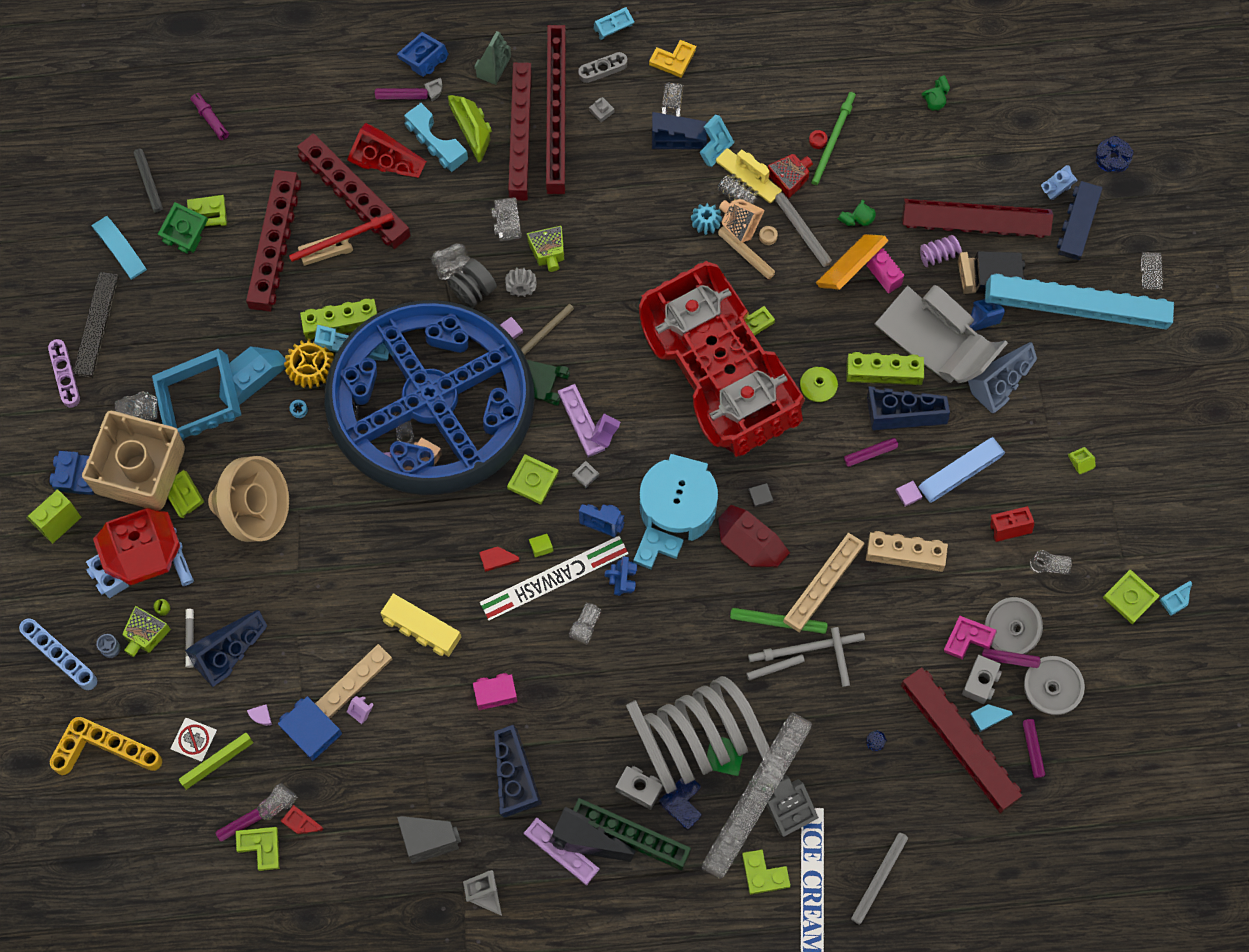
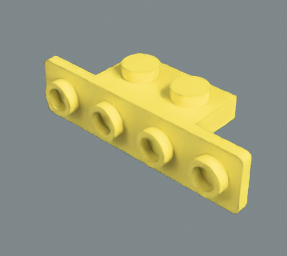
(750, 172)

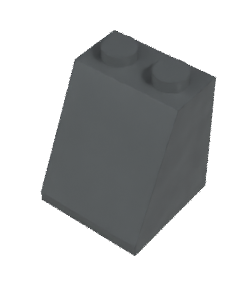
(428, 837)

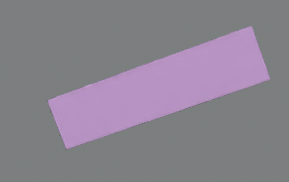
(580, 419)
(573, 862)

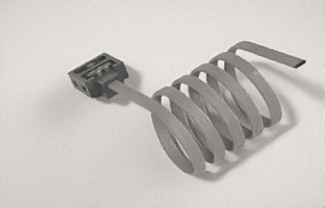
(789, 803)

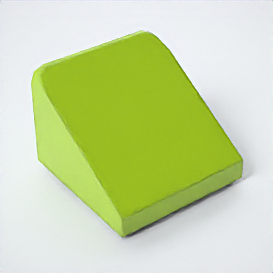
(1082, 460)
(541, 545)

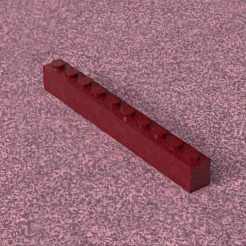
(556, 109)

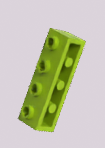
(343, 318)
(885, 368)

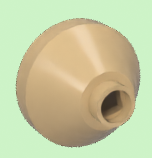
(251, 499)

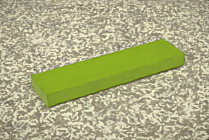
(215, 761)

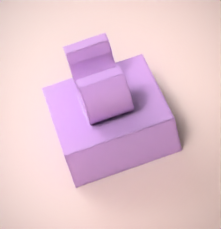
(359, 709)

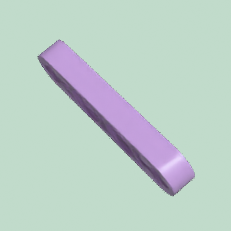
(66, 372)

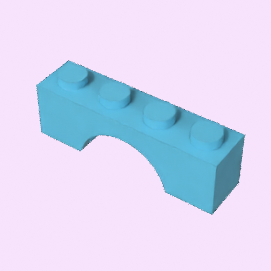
(450, 152)

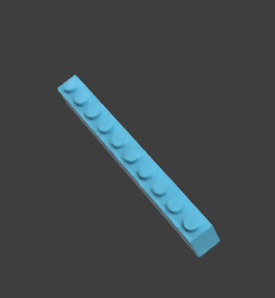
(1079, 301)

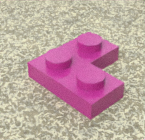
(968, 632)

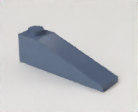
(1002, 377)

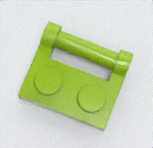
(210, 207)

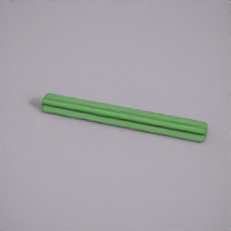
(774, 620)

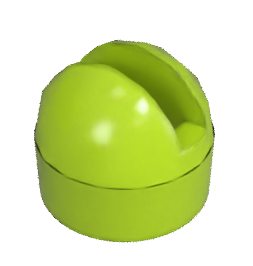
(165, 608)

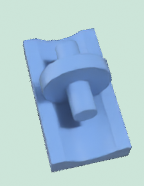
(1059, 182)

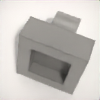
(601, 109)

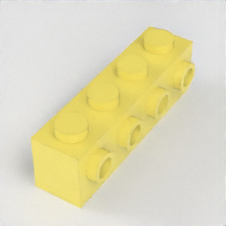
(420, 625)

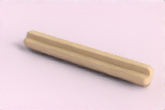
(747, 253)

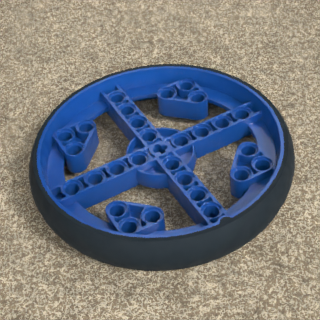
(429, 396)

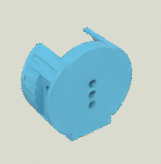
(697, 502)

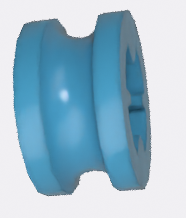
(295, 403)

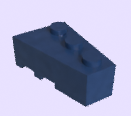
(677, 132)

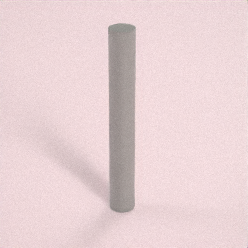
(840, 656)
(775, 667)

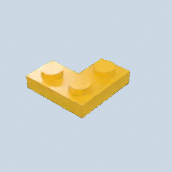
(676, 62)

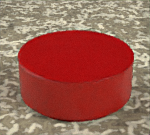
(818, 139)

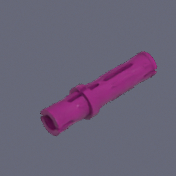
(206, 111)

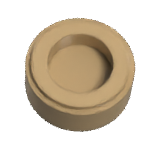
(768, 235)

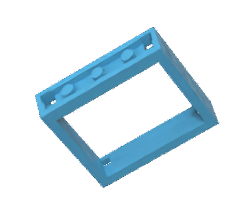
(186, 370)

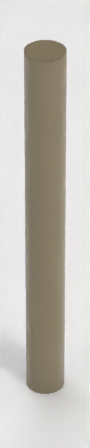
(544, 331)

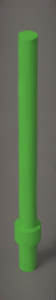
(845, 110)

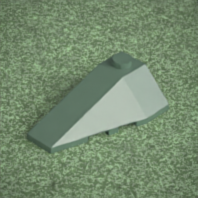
(493, 60)

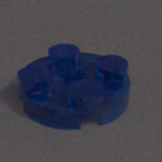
(1118, 146)

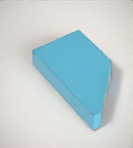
(1177, 599)
(989, 716)

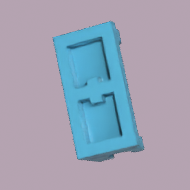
(613, 23)

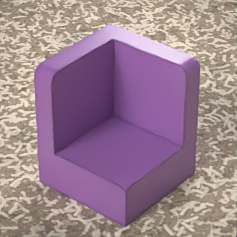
(604, 430)

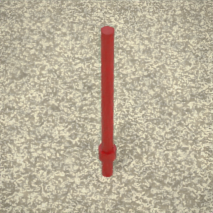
(374, 223)

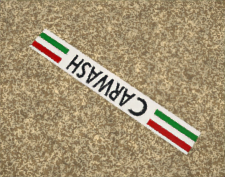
(553, 578)

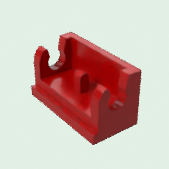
(1012, 523)

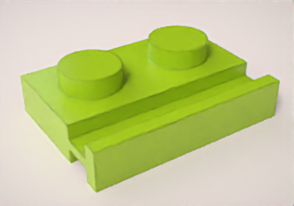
(184, 494)

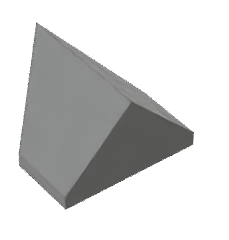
(483, 891)

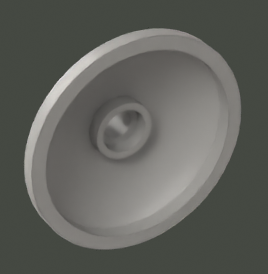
(1006, 617)
(1062, 676)

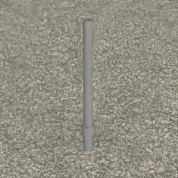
(769, 654)

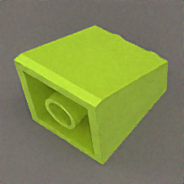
(54, 516)

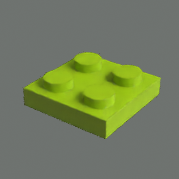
(533, 479)
(1131, 596)

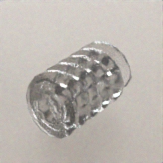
(735, 190)

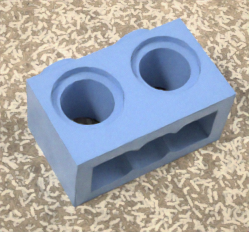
(103, 578)

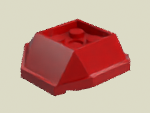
(137, 546)

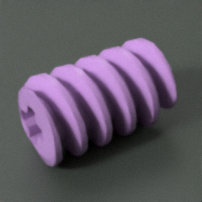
(940, 249)

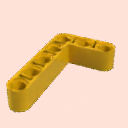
(104, 743)

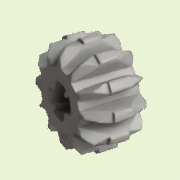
(520, 282)

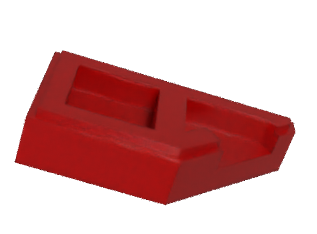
(496, 558)
(300, 822)

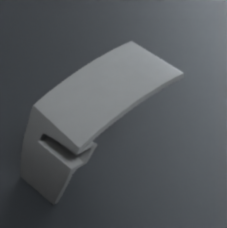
(940, 333)

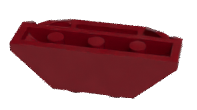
(750, 539)

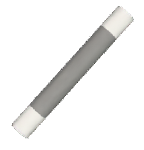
(189, 634)

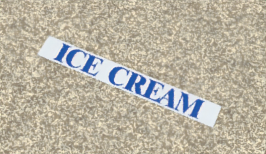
(812, 885)

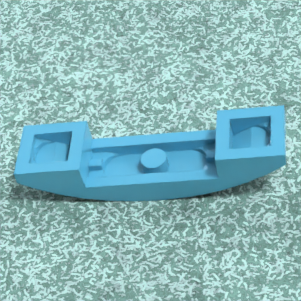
(119, 247)
(332, 340)

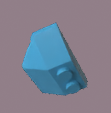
(253, 371)

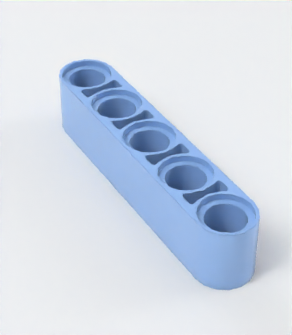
(961, 470)
(52, 648)

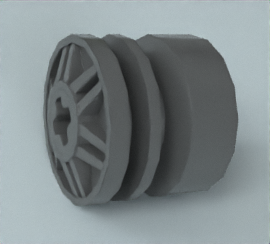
(472, 283)

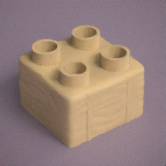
(134, 460)

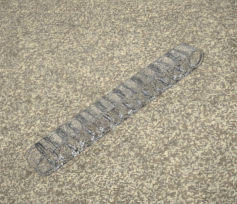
(756, 795)

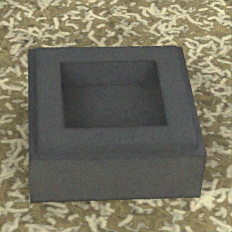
(760, 495)

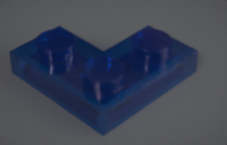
(678, 806)

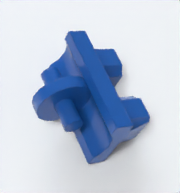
(618, 576)

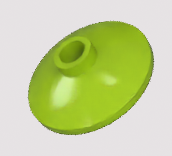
(815, 391)

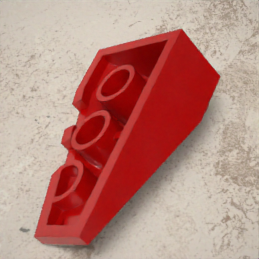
(381, 152)

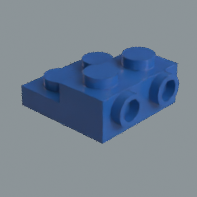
(423, 54)
(69, 473)
(607, 520)

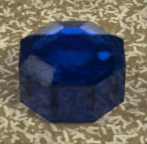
(876, 740)

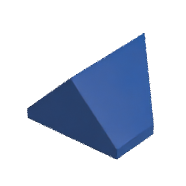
(986, 314)

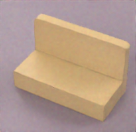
(967, 274)

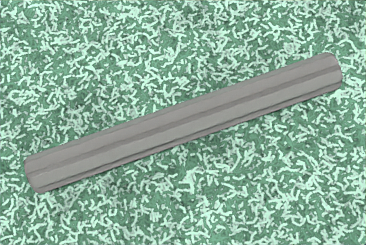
(803, 229)
(879, 878)

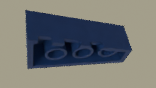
(1079, 221)
(905, 409)
(515, 780)

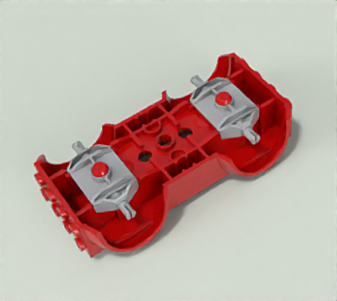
(732, 408)

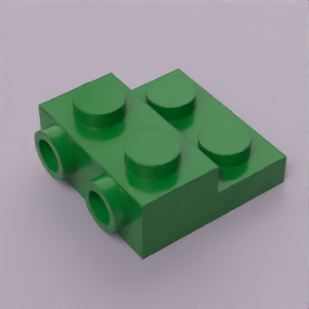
(182, 228)

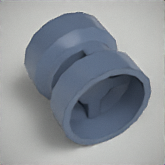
(106, 642)

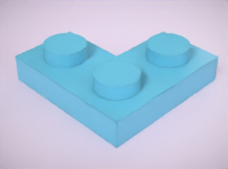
(719, 141)
(654, 542)

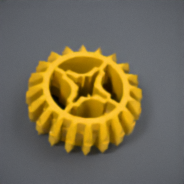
(299, 374)

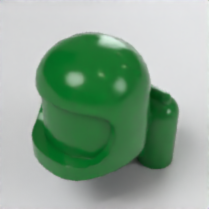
(936, 96)
(862, 214)

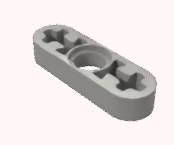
(606, 61)

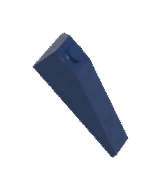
(220, 651)

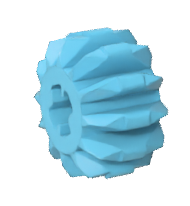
(710, 224)

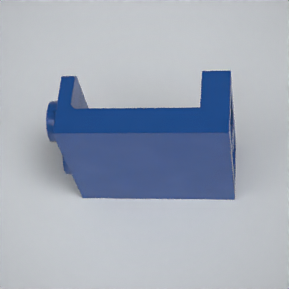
(309, 728)

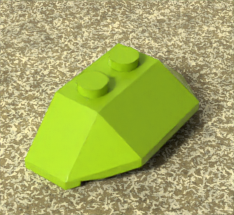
(472, 124)

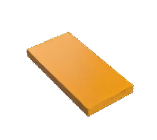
(852, 261)

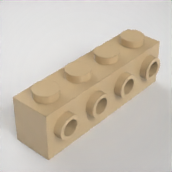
(906, 552)

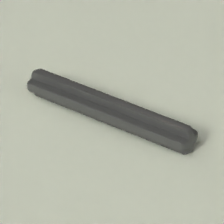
(148, 180)

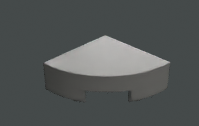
(434, 88)

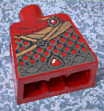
(790, 173)

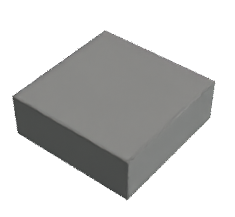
(585, 474)

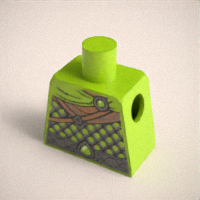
(547, 247)
(143, 631)

